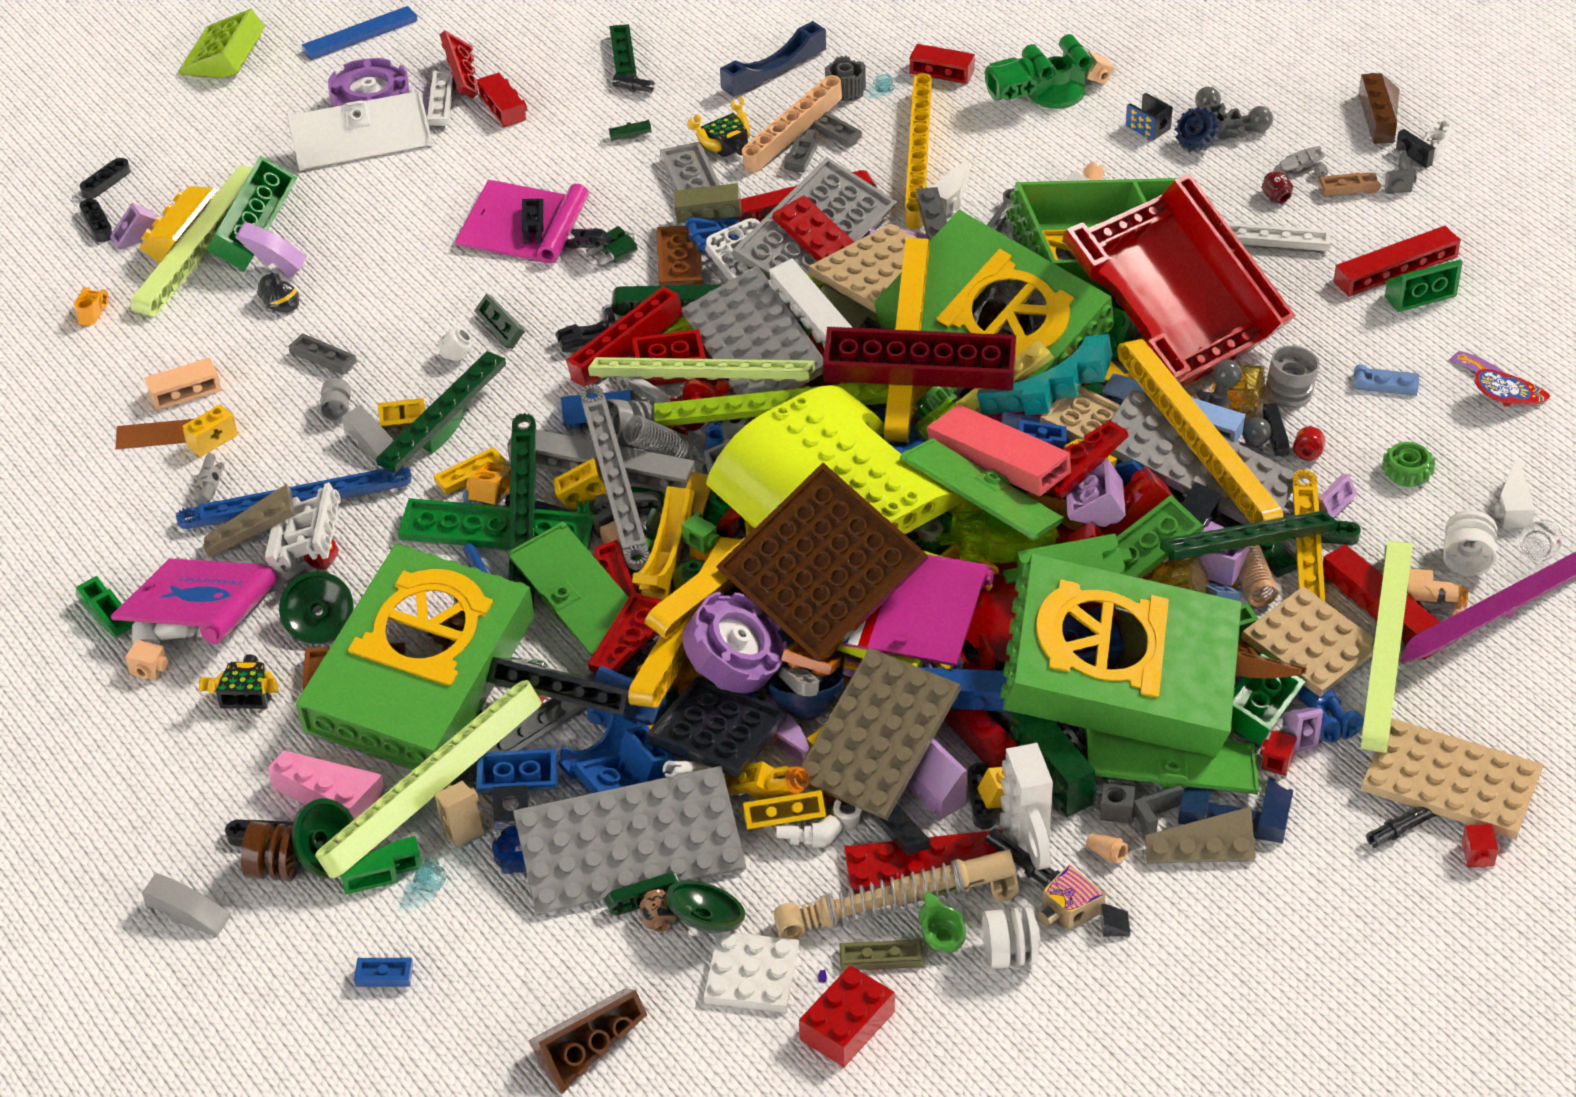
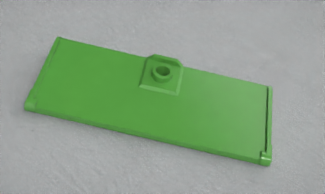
(983, 488)
(571, 583)
(1137, 760)

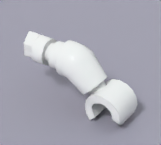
(156, 631)
(823, 832)

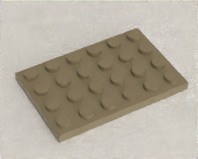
(879, 732)

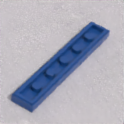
(359, 32)

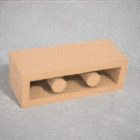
(182, 384)

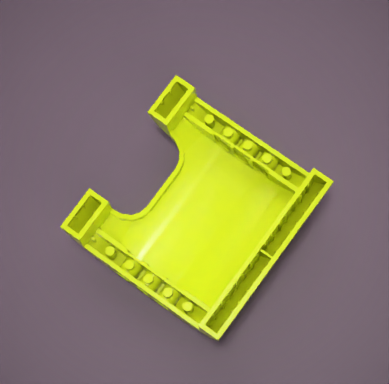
(830, 428)

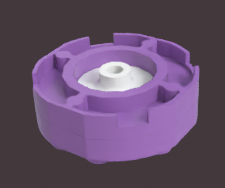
(367, 81)
(733, 643)

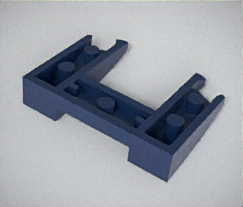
(1267, 825)

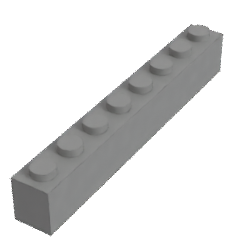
(642, 467)

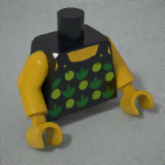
(725, 134)
(242, 684)

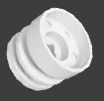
(1470, 543)
(1010, 937)

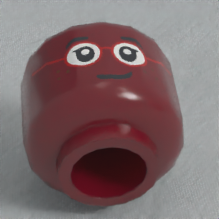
(1277, 187)

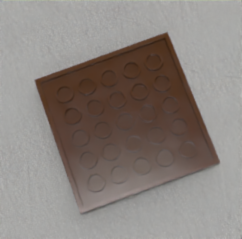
(822, 563)

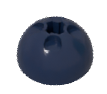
(807, 706)

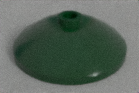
(306, 595)
(317, 822)
(705, 906)

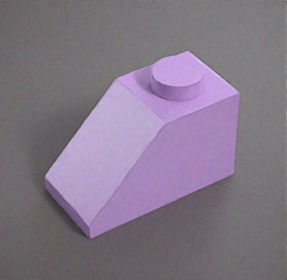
(132, 226)
(1304, 725)

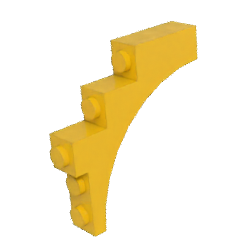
(665, 556)

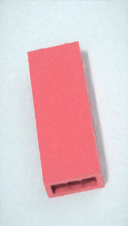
(996, 446)

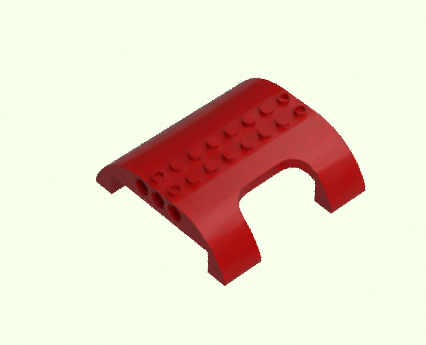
(1182, 280)

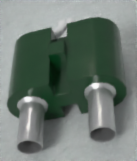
(619, 247)

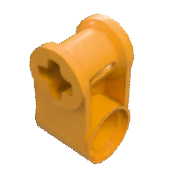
(90, 305)

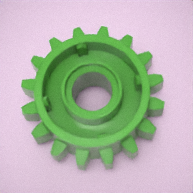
(932, 400)
(1408, 464)

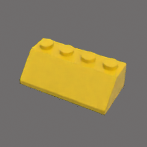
(175, 221)

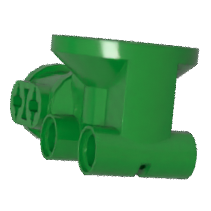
(1047, 81)

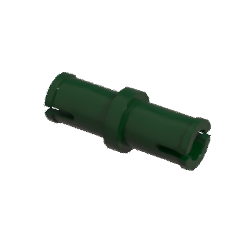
(630, 130)

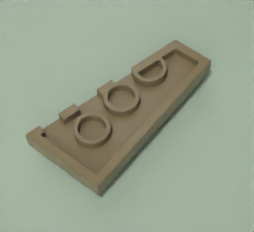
(256, 519)
(1213, 839)

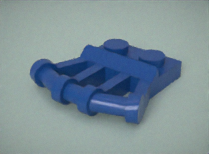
(707, 228)

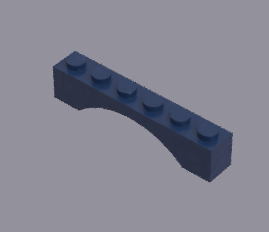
(804, 43)

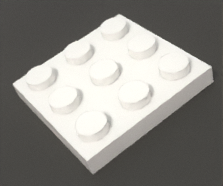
(752, 971)

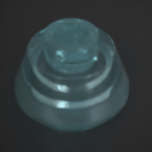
(429, 876)

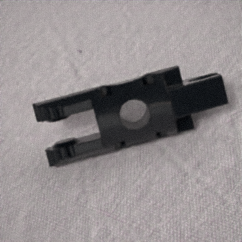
(588, 238)

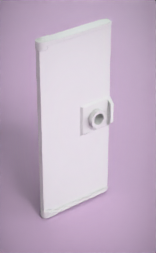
(359, 130)

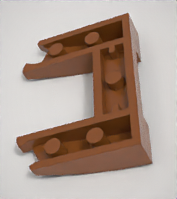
(1252, 665)

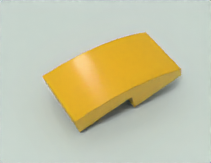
(697, 483)

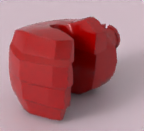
(703, 388)

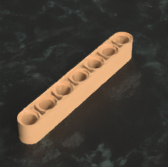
(791, 123)

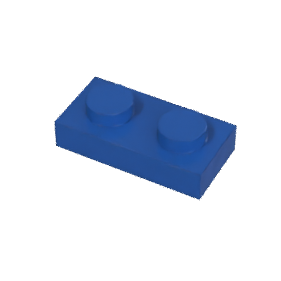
(383, 972)

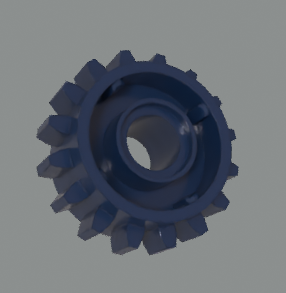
(1190, 122)

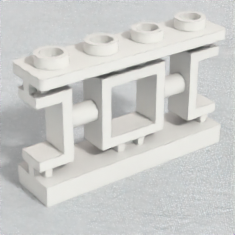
(289, 542)

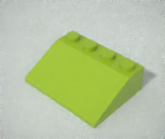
(223, 46)

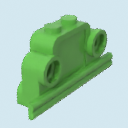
(1094, 552)

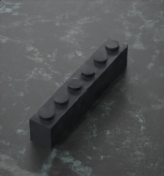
(563, 686)

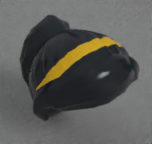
(277, 293)

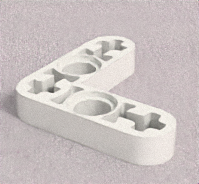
(727, 245)

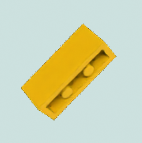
(783, 810)

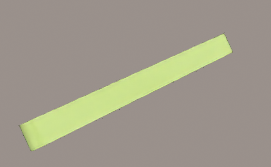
(188, 249)
(1386, 647)
(428, 779)

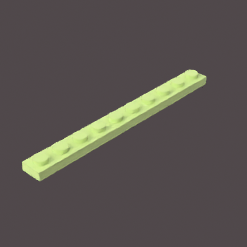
(702, 368)

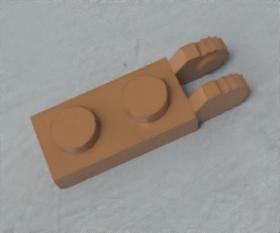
(1349, 184)

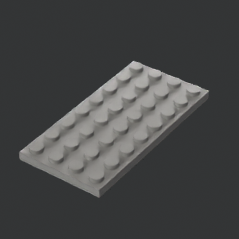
(839, 194)
(751, 323)
(1161, 448)
(626, 835)

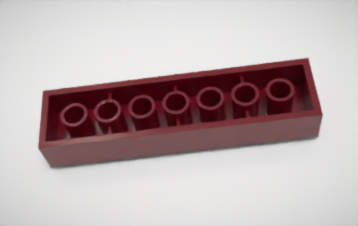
(919, 358)

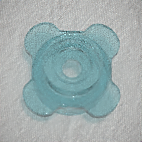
(883, 83)

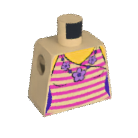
(1070, 899)

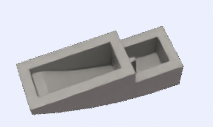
(367, 431)
(185, 905)

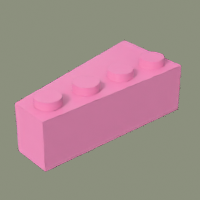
(313, 778)

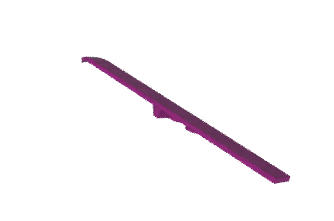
(1490, 609)

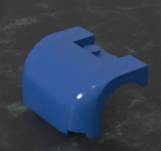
(617, 758)

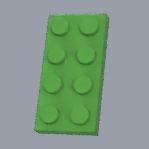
(1144, 536)

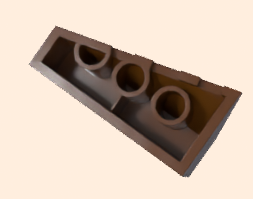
(1380, 106)
(579, 1041)

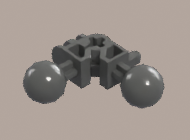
(1232, 123)
(1227, 375)

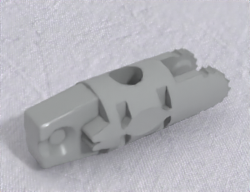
(1300, 160)
(208, 479)

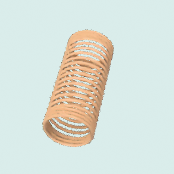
(1254, 586)

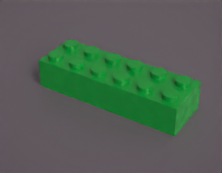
(255, 204)

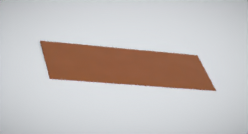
(150, 434)

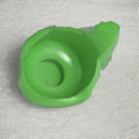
(941, 925)

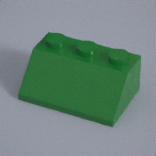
(1424, 286)

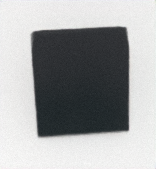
(1114, 921)

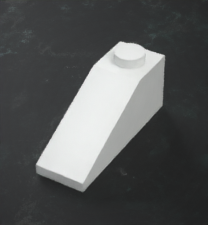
(952, 187)
(1515, 503)

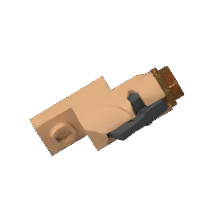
(1435, 594)

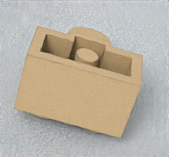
(459, 813)

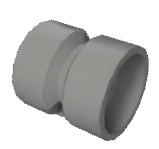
(334, 399)

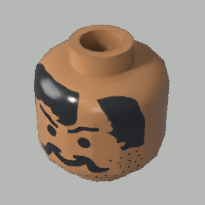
(656, 911)

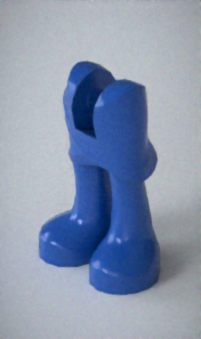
(1340, 723)

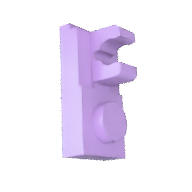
(1337, 495)

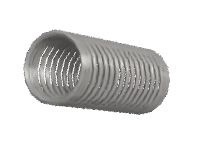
(645, 430)

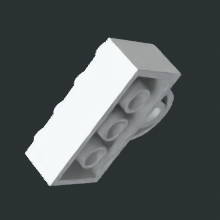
(1027, 802)

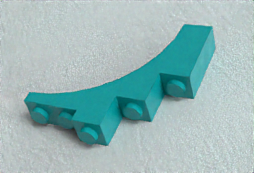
(1063, 381)

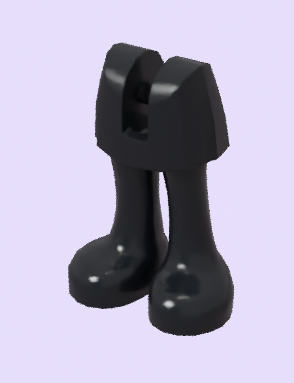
(575, 337)

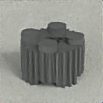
(851, 75)

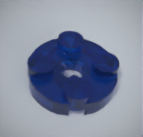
(505, 854)

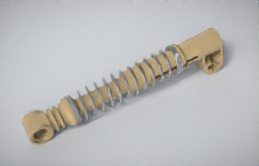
(995, 869)

